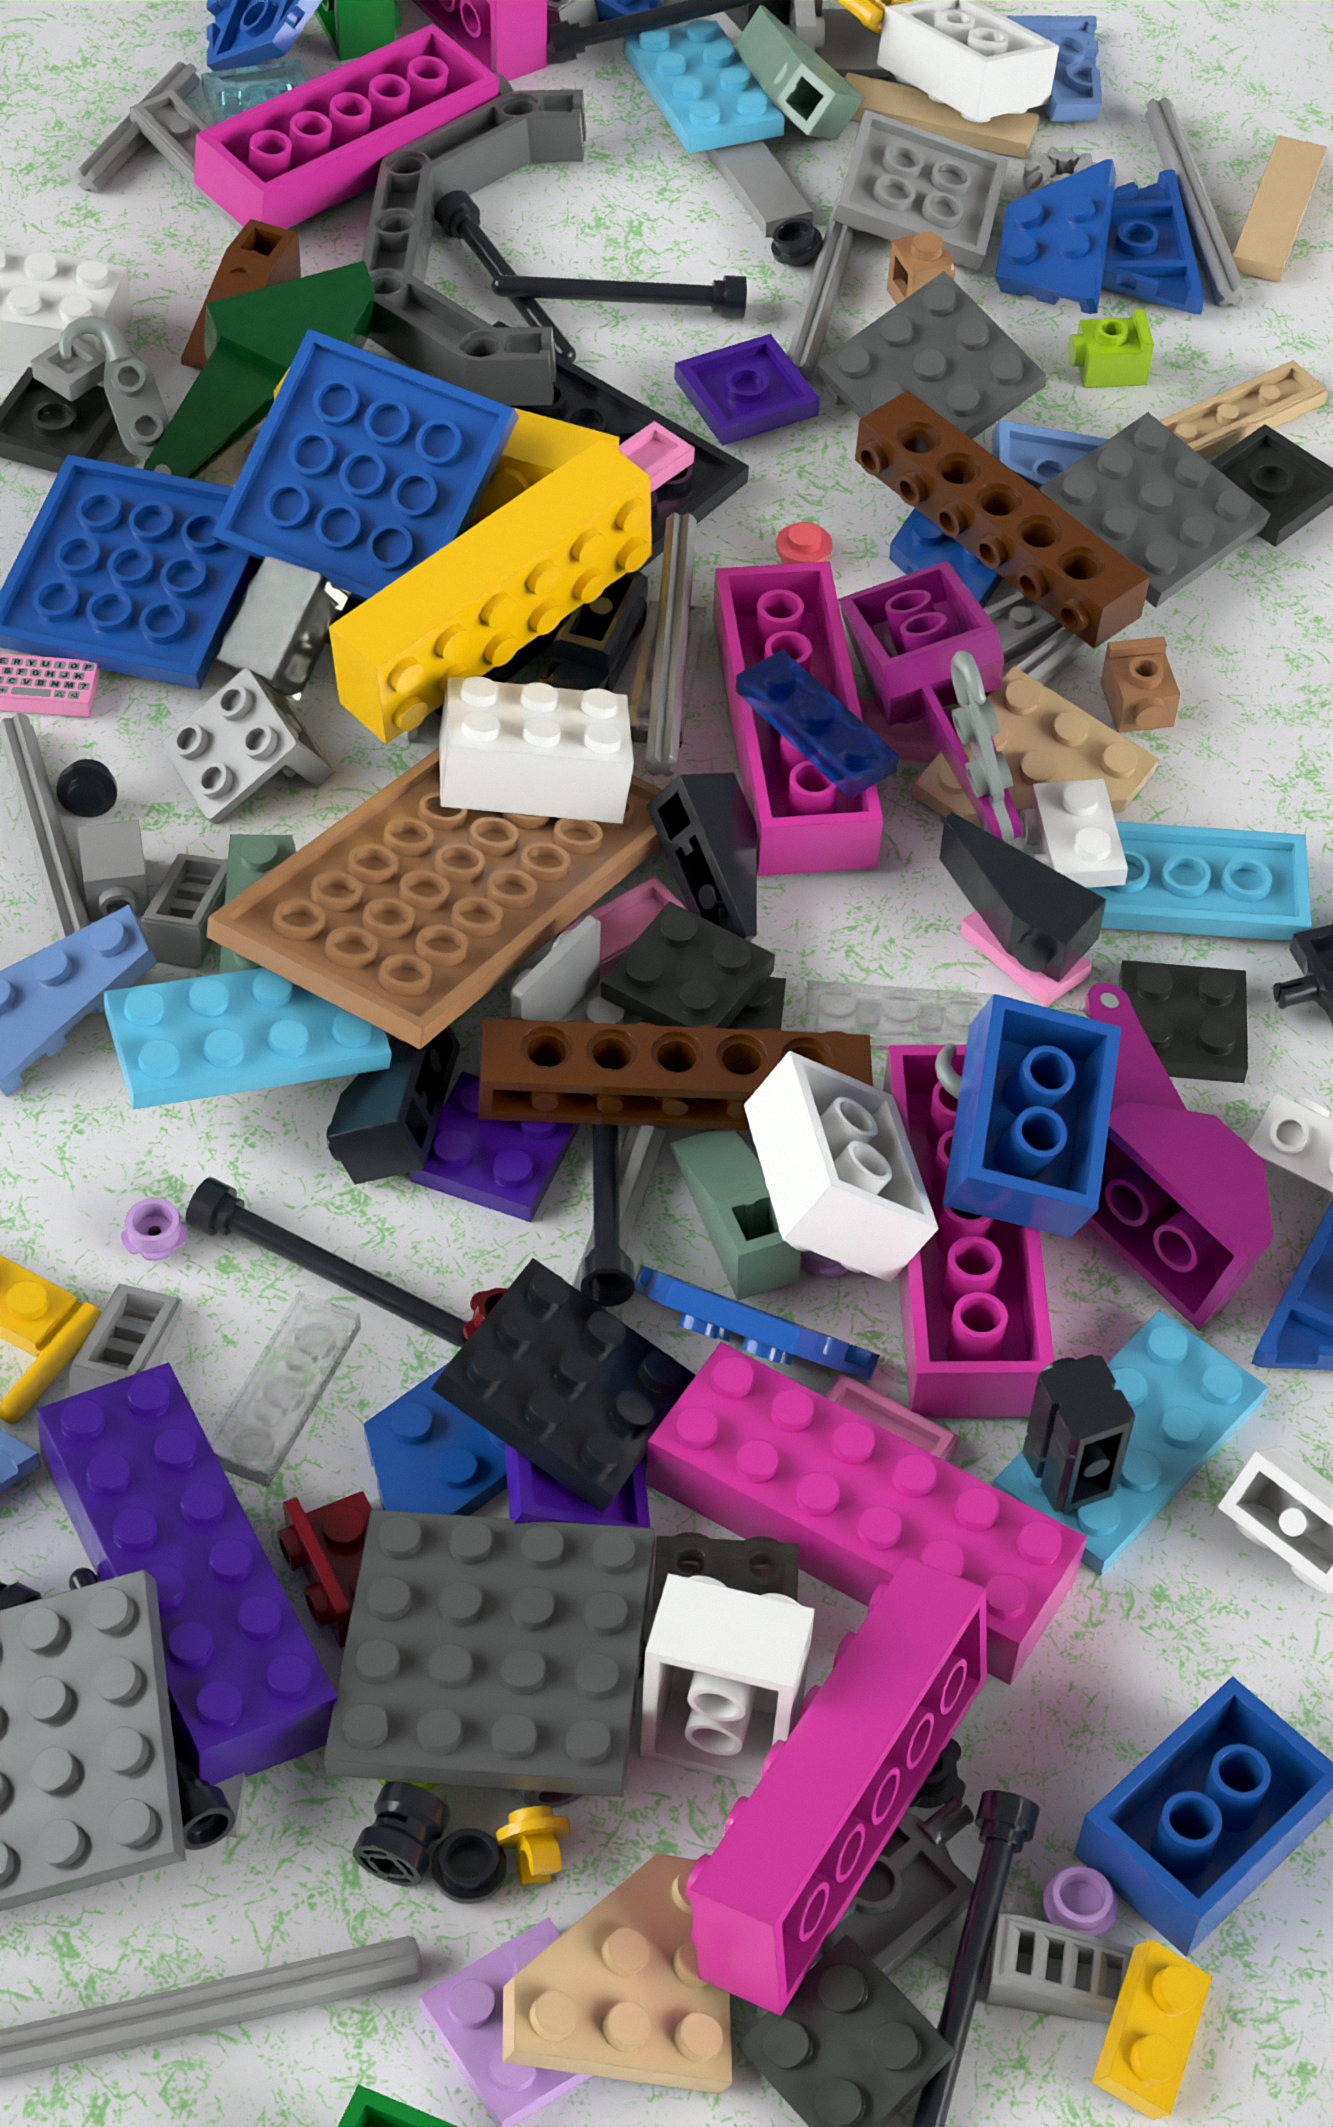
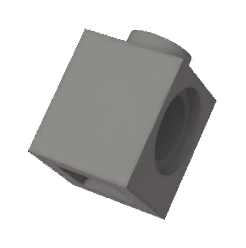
(113, 868)

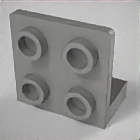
(837, 38)
(240, 744)
(567, 982)

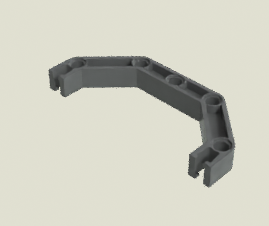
(464, 155)

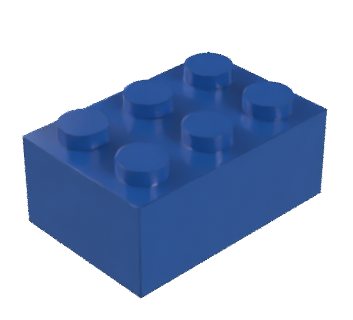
(1032, 1116)
(1208, 1815)

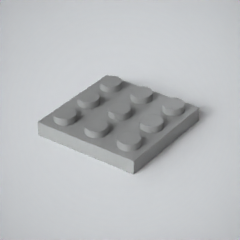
(920, 182)

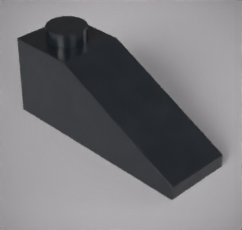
(711, 848)
(1026, 904)
(391, 1114)

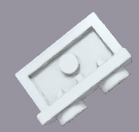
(1075, 832)
(1297, 1140)

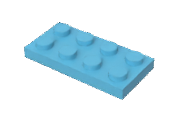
(702, 86)
(1210, 882)
(233, 1037)
(1185, 1409)

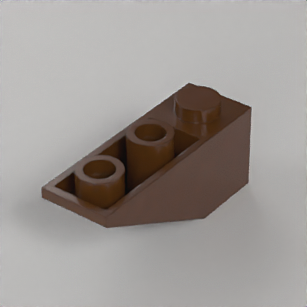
(254, 260)

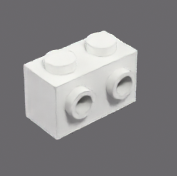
(1287, 1509)

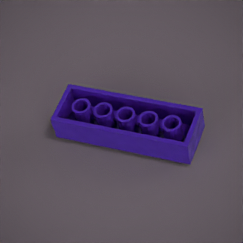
(158, 1501)

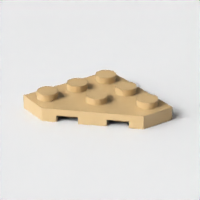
(1043, 743)
(625, 1992)

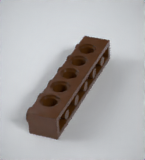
(1001, 519)
(627, 1076)

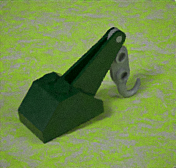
(247, 352)

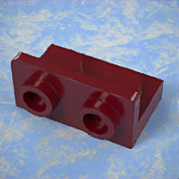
(330, 1551)

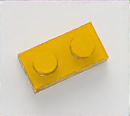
(1152, 2029)

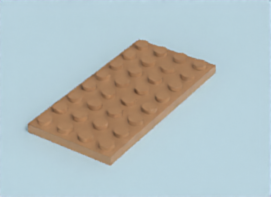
(427, 905)

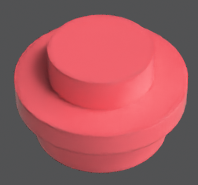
(803, 543)

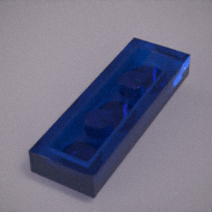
(816, 723)

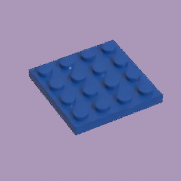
(363, 467)
(125, 574)

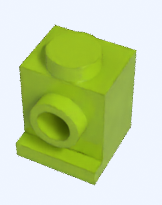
(1113, 351)

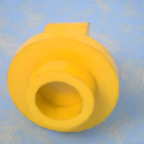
(535, 1837)

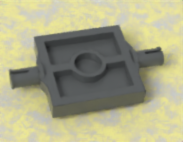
(909, 1890)

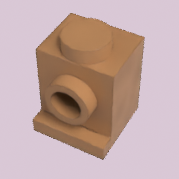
(915, 263)
(1139, 685)

